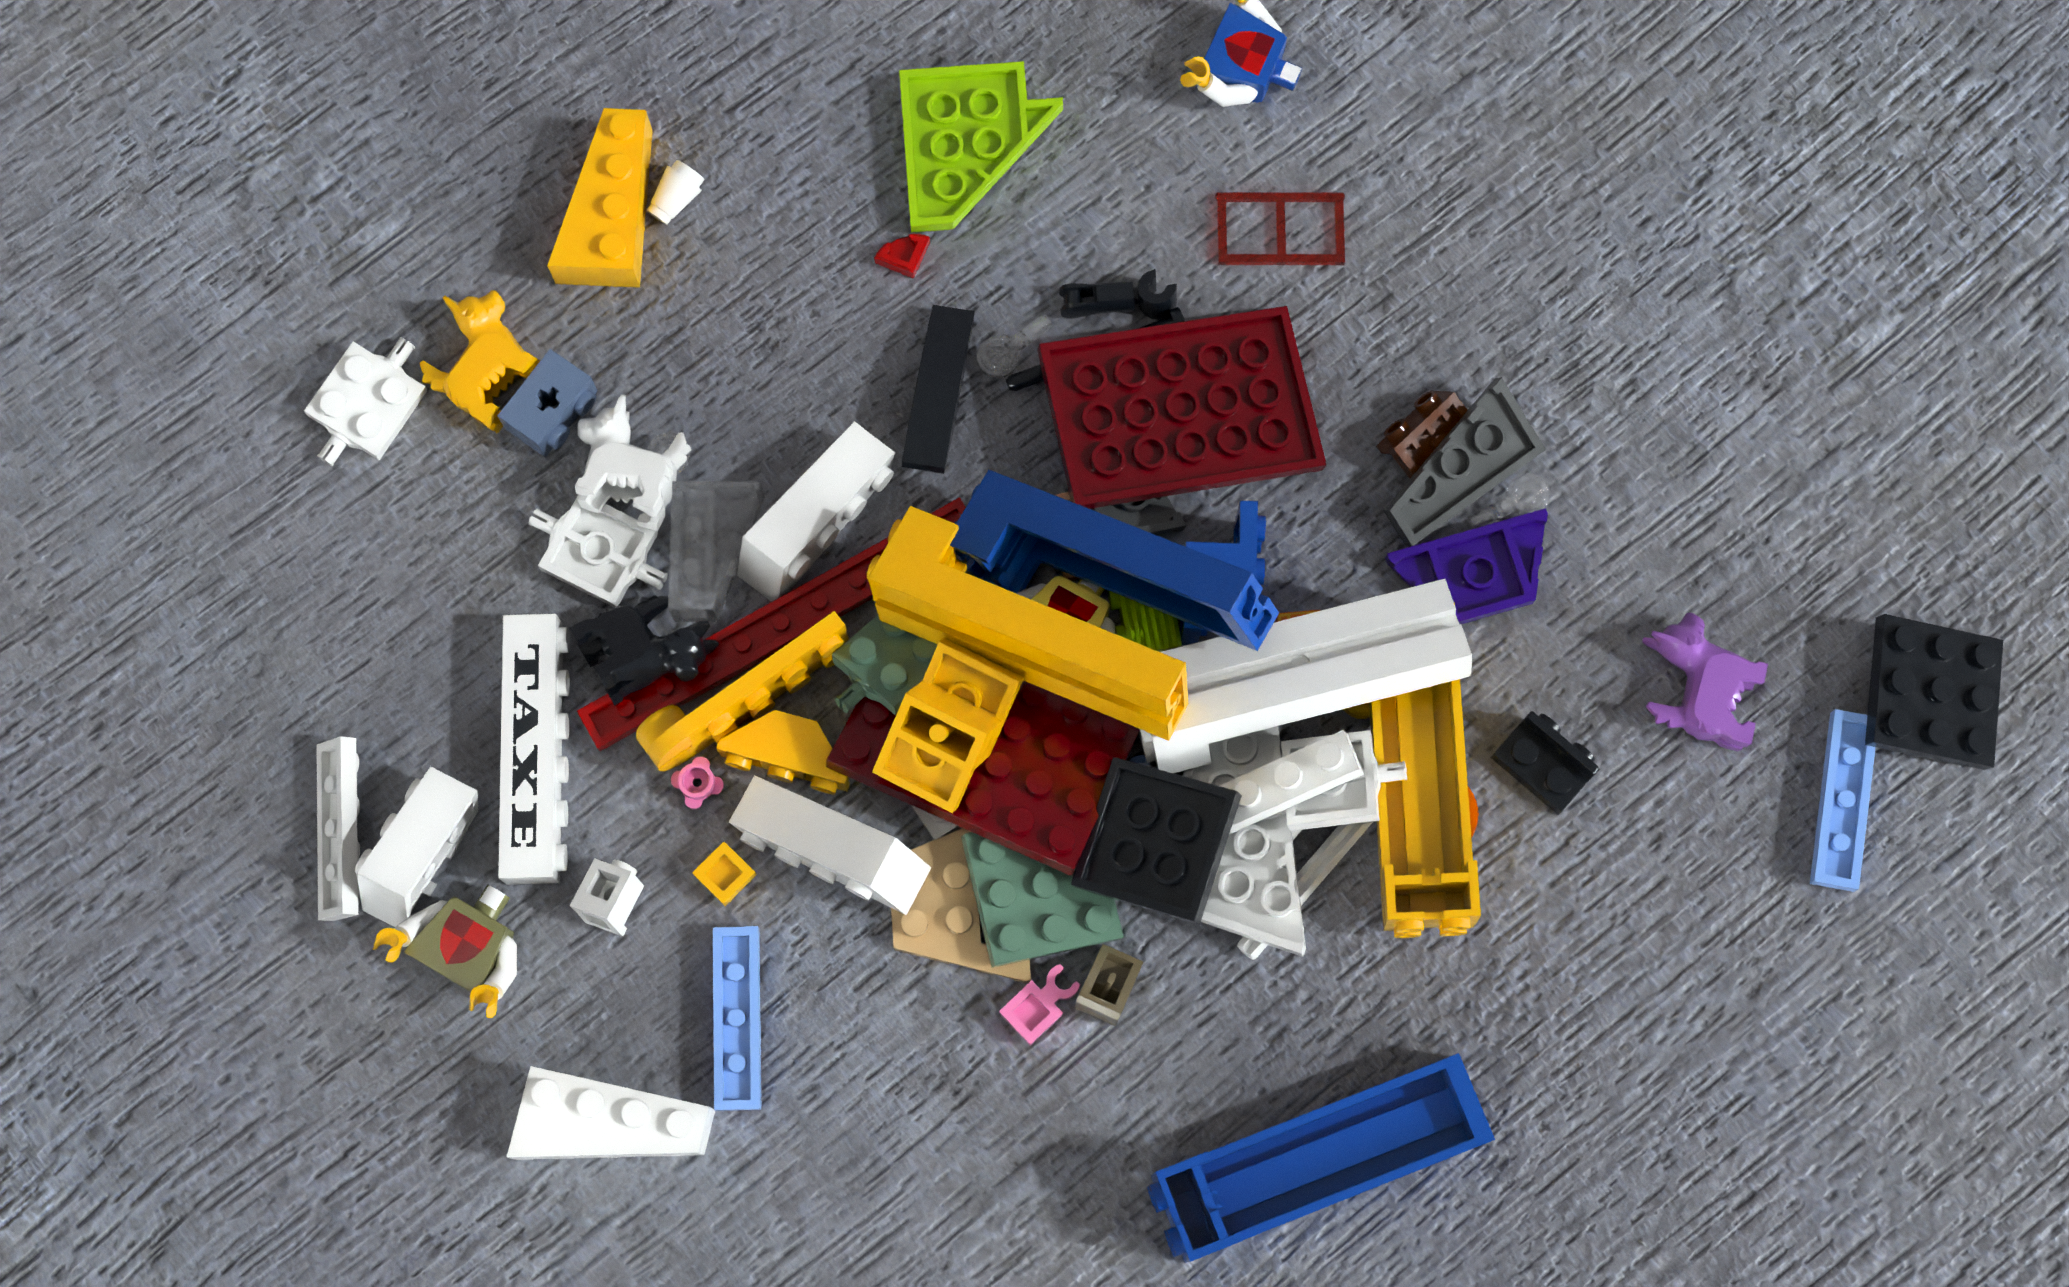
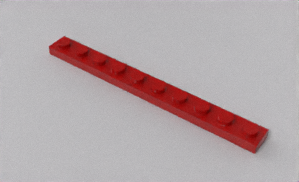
(746, 642)

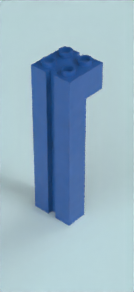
(1017, 527)
(1319, 1158)

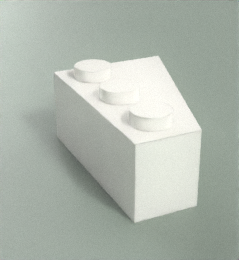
(415, 845)

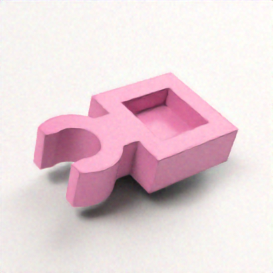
(1035, 1009)

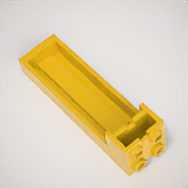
(931, 596)
(1426, 819)

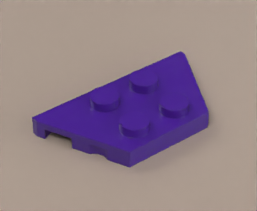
(1484, 567)

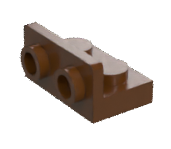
(1419, 434)

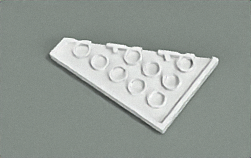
(1257, 874)

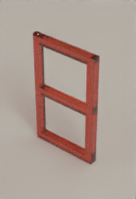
(1281, 257)

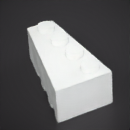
(829, 844)

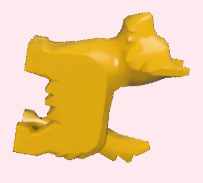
(486, 363)

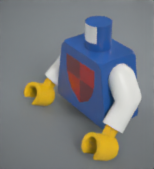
(1243, 58)

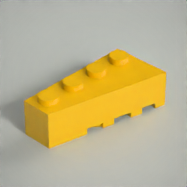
(607, 211)

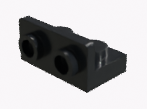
(1546, 761)

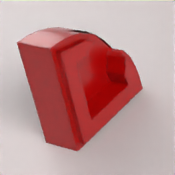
(903, 254)

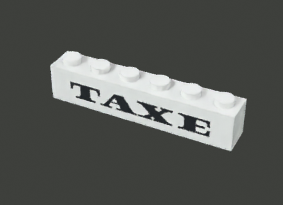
(532, 749)

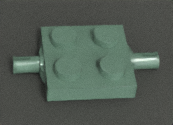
(882, 664)

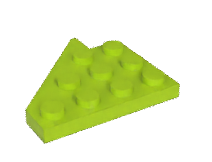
(964, 135)

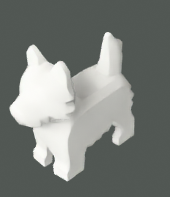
(624, 470)

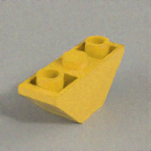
(786, 748)

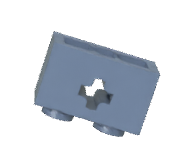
(550, 383)

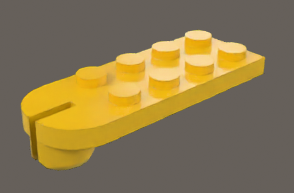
(675, 738)

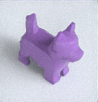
(1711, 686)

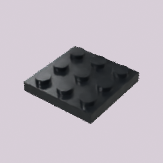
(1934, 692)
(1157, 840)

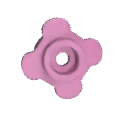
(697, 770)

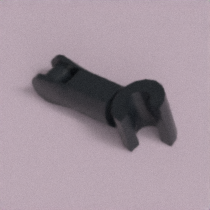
(1118, 298)

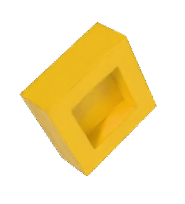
(724, 873)

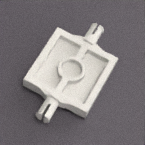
(365, 401)
(598, 551)
(1351, 801)

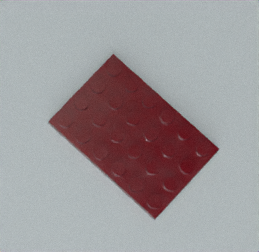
(1180, 407)
(1034, 787)

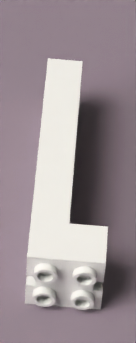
(1314, 669)

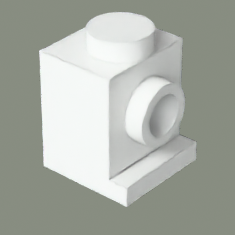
(607, 895)

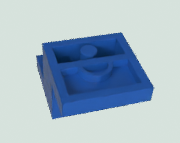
(1247, 540)

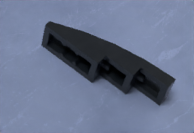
(938, 389)

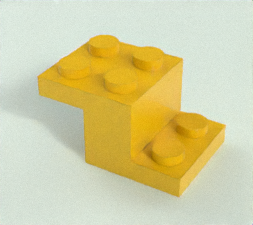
(947, 725)

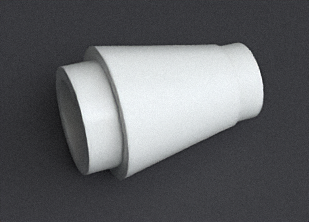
(675, 191)

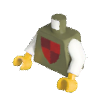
(461, 945)

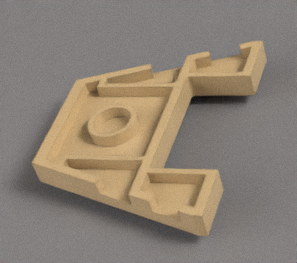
(945, 914)

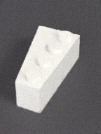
(814, 512)
(591, 1119)

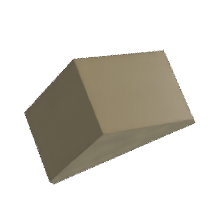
(1108, 985)

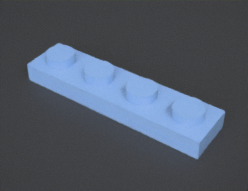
(1843, 803)
(736, 1018)

